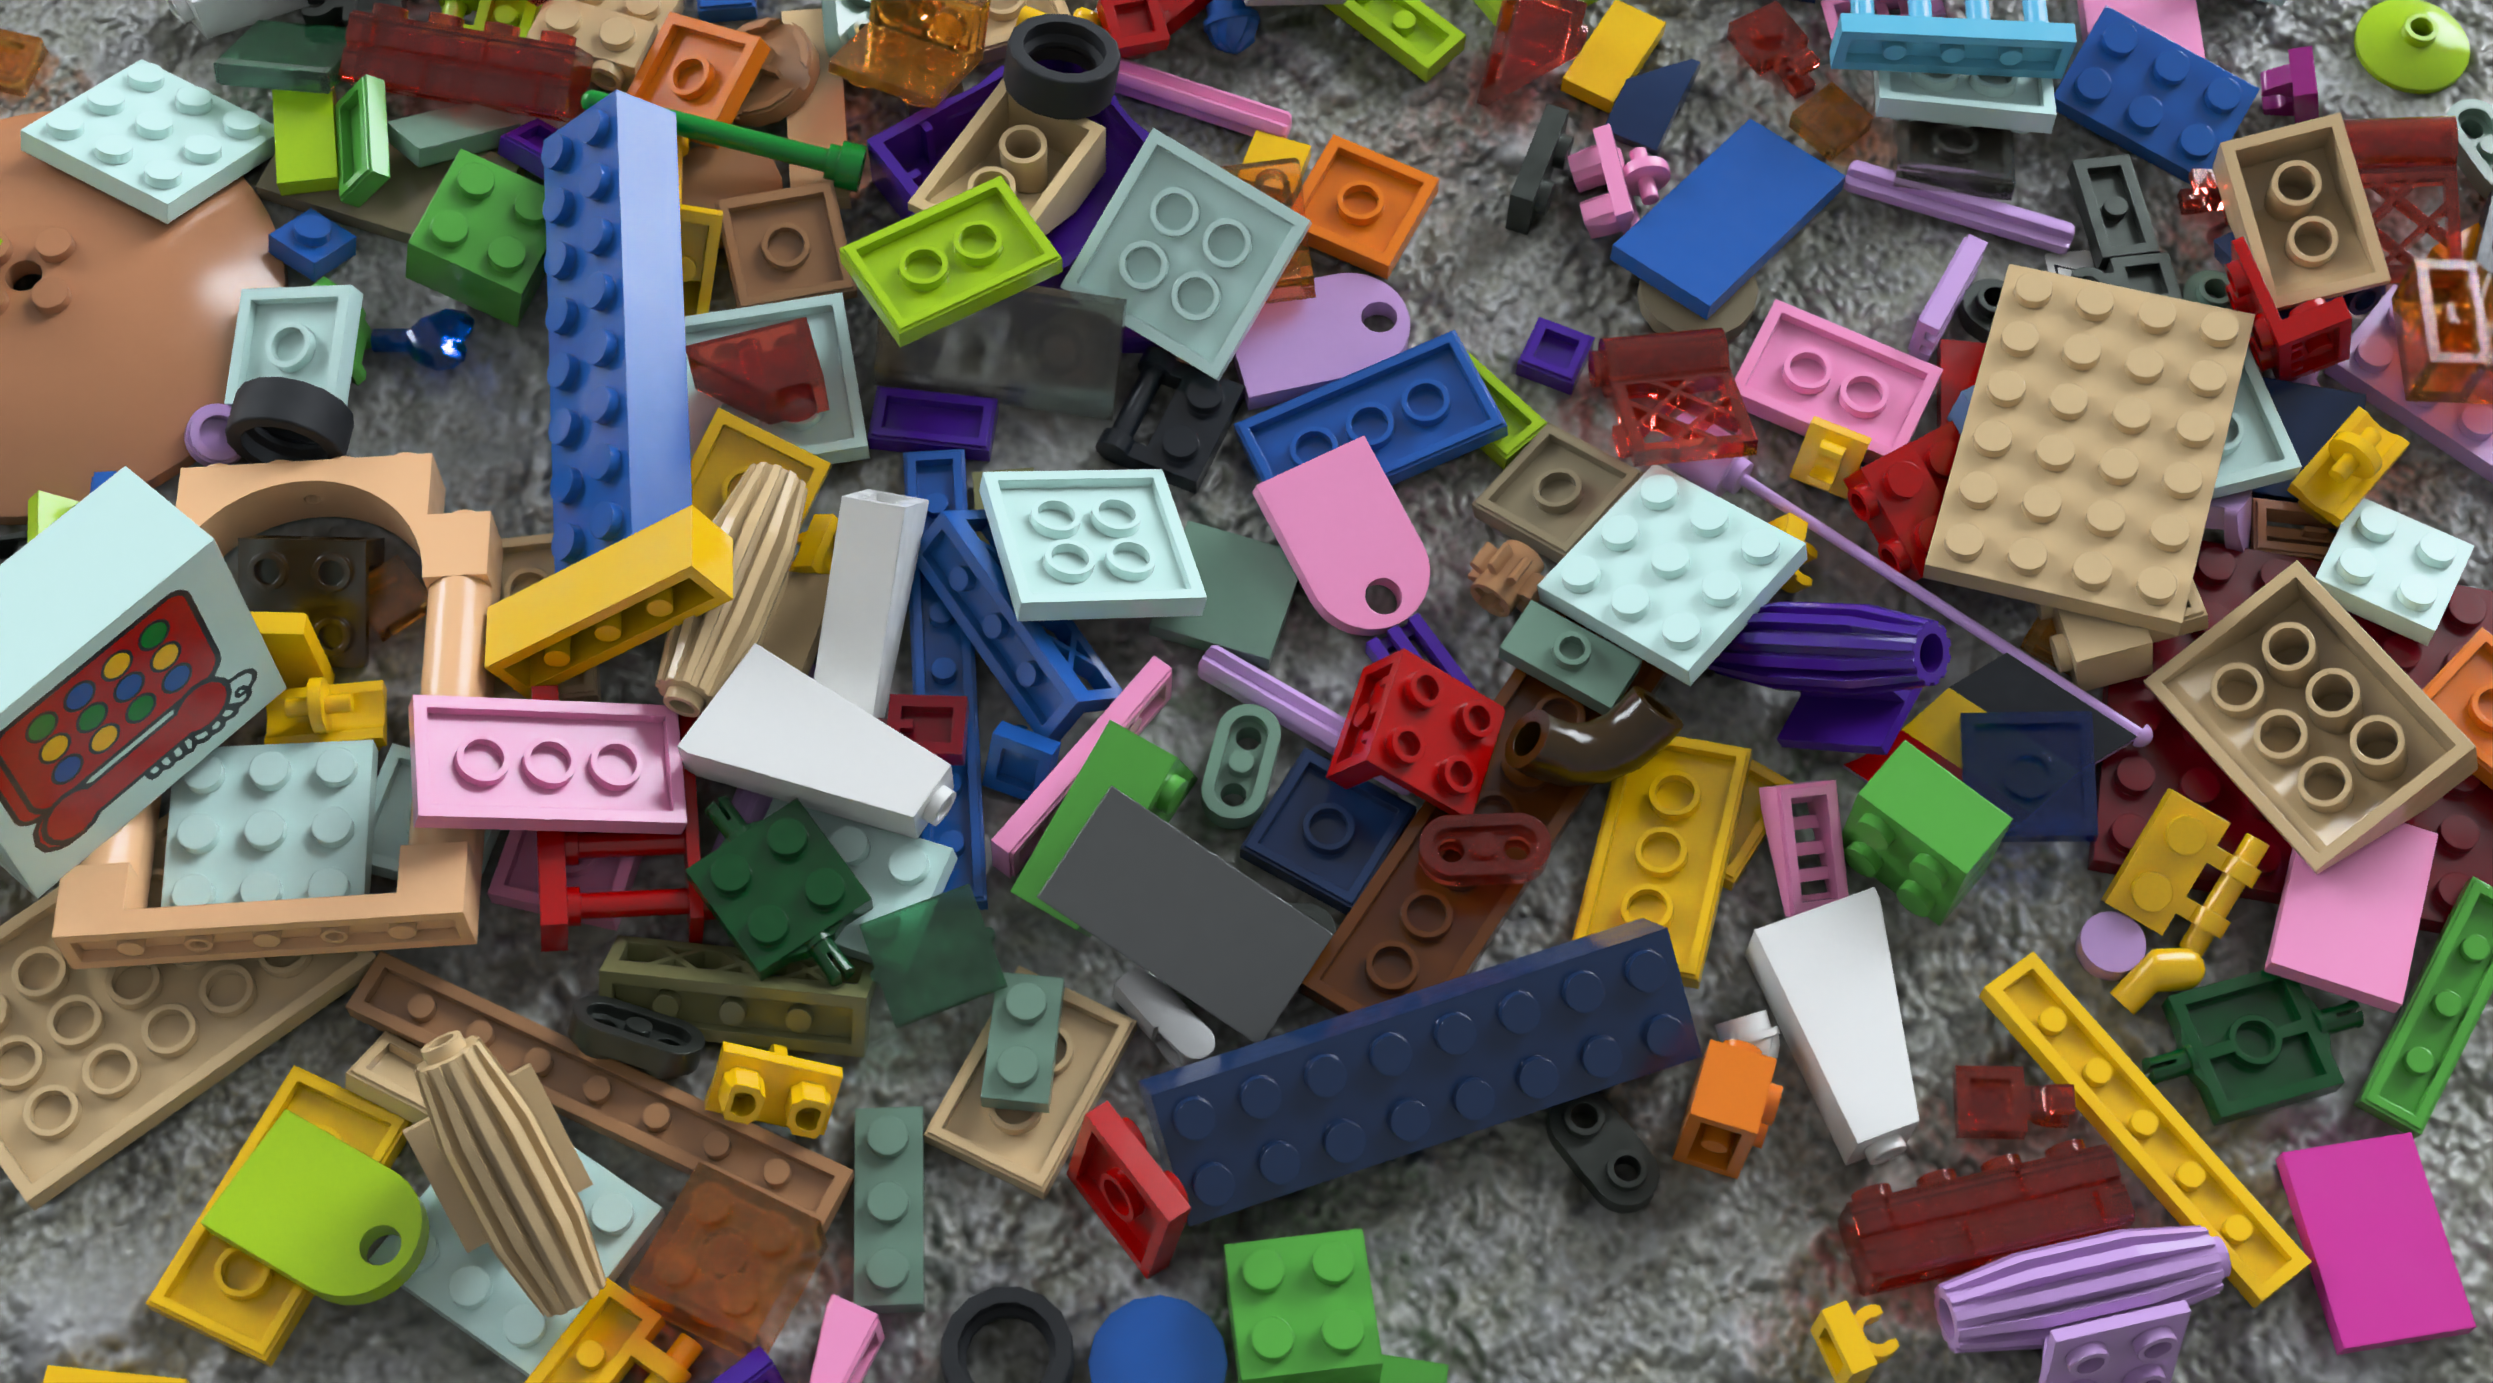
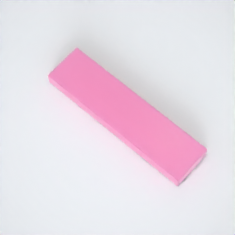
(1131, 710)

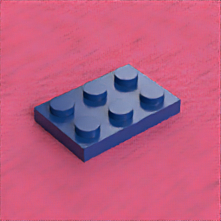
(2152, 95)

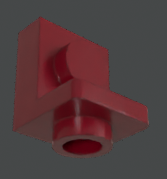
(932, 722)

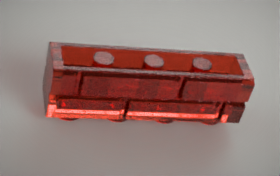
(467, 65)
(1980, 1217)

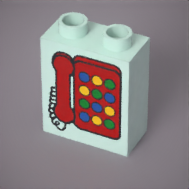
(114, 672)

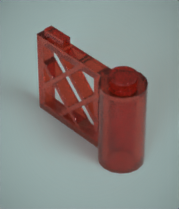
(2408, 156)
(1670, 371)

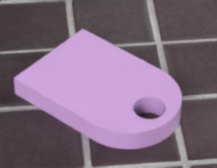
(1319, 339)

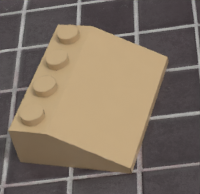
(2313, 720)

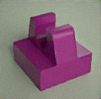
(2292, 87)

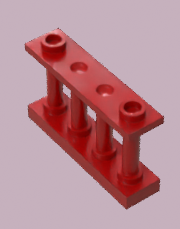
(566, 906)

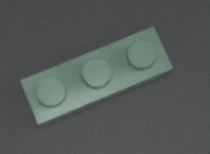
(889, 1209)

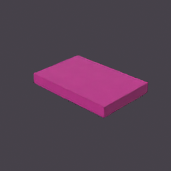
(2375, 1243)

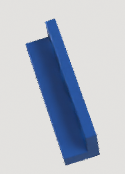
(1025, 659)

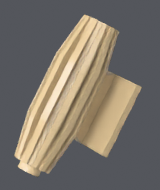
(768, 604)
(506, 1171)

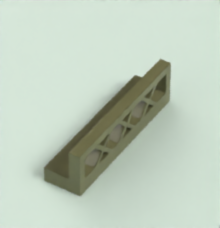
(734, 1004)

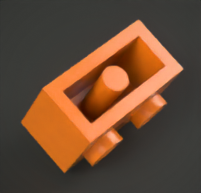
(1728, 1107)

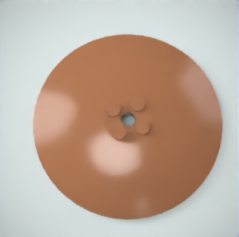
(119, 329)

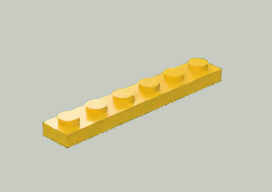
(2143, 1126)

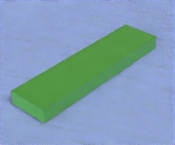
(2435, 1017)

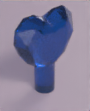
(432, 341)

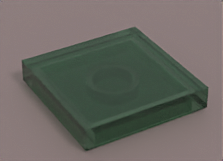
(284, 57)

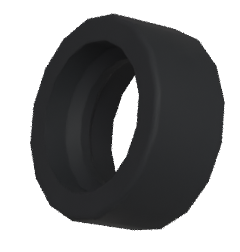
(1057, 93)
(287, 421)
(1007, 1304)

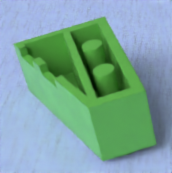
(1117, 760)

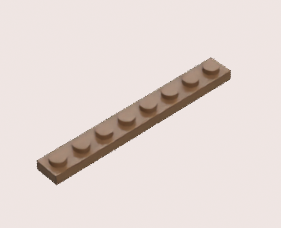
(602, 1091)

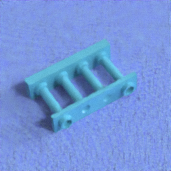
(1953, 44)

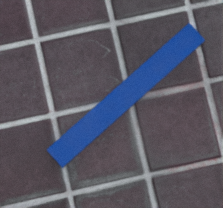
(947, 666)

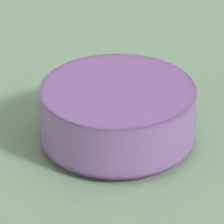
(207, 438)
(2110, 945)

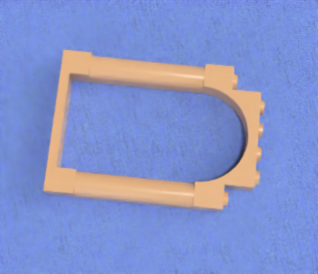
(437, 901)

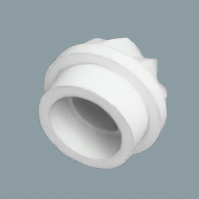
(1752, 1029)

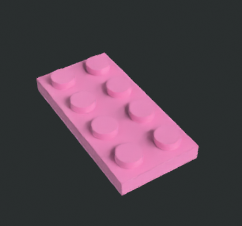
(545, 765)

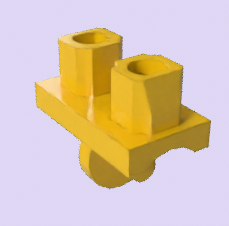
(2346, 468)
(329, 713)
(773, 1089)

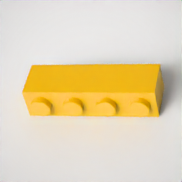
(610, 602)

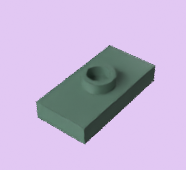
(1569, 658)

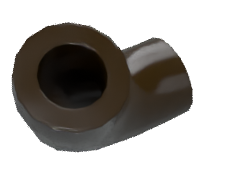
(1593, 749)

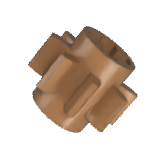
(1505, 577)

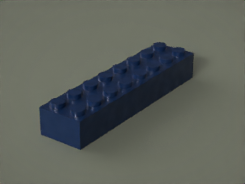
(1421, 1069)

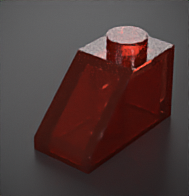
(1531, 42)
(763, 372)

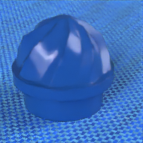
(1231, 25)

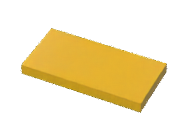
(1668, 847)
(227, 1291)

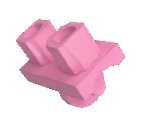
(1606, 165)

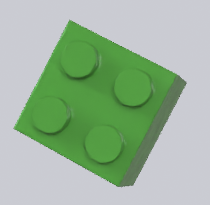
(482, 239)
(1922, 833)
(1302, 1309)

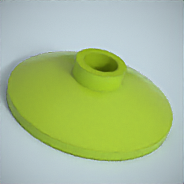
(2411, 46)

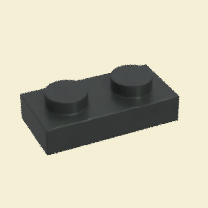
(1533, 187)
(2111, 208)

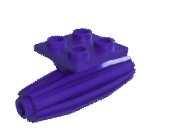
(1849, 662)

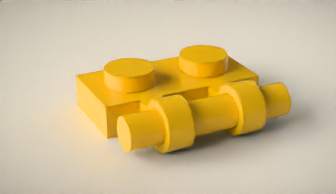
(2167, 863)
(609, 1339)

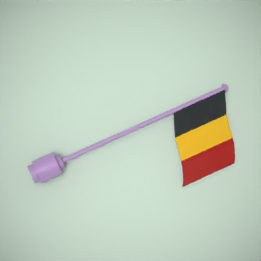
(2004, 685)

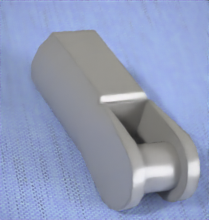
(1164, 1018)

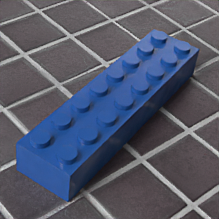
(615, 325)

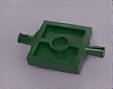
(779, 890)
(2252, 1044)

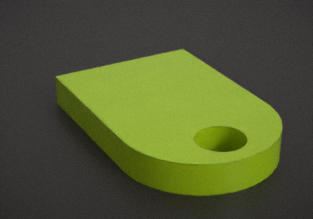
(316, 1209)

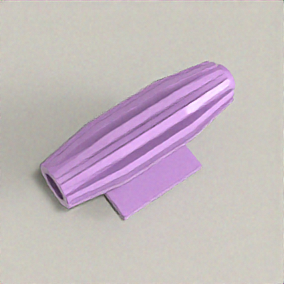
(2095, 1304)

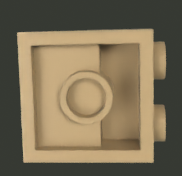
(610, 30)

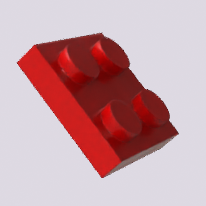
(1128, 1188)

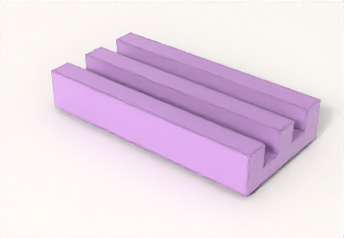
(1946, 297)

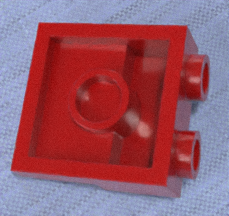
(1904, 496)

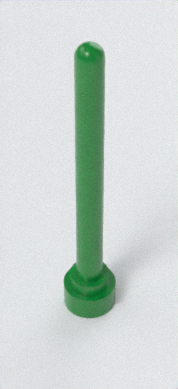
(839, 163)

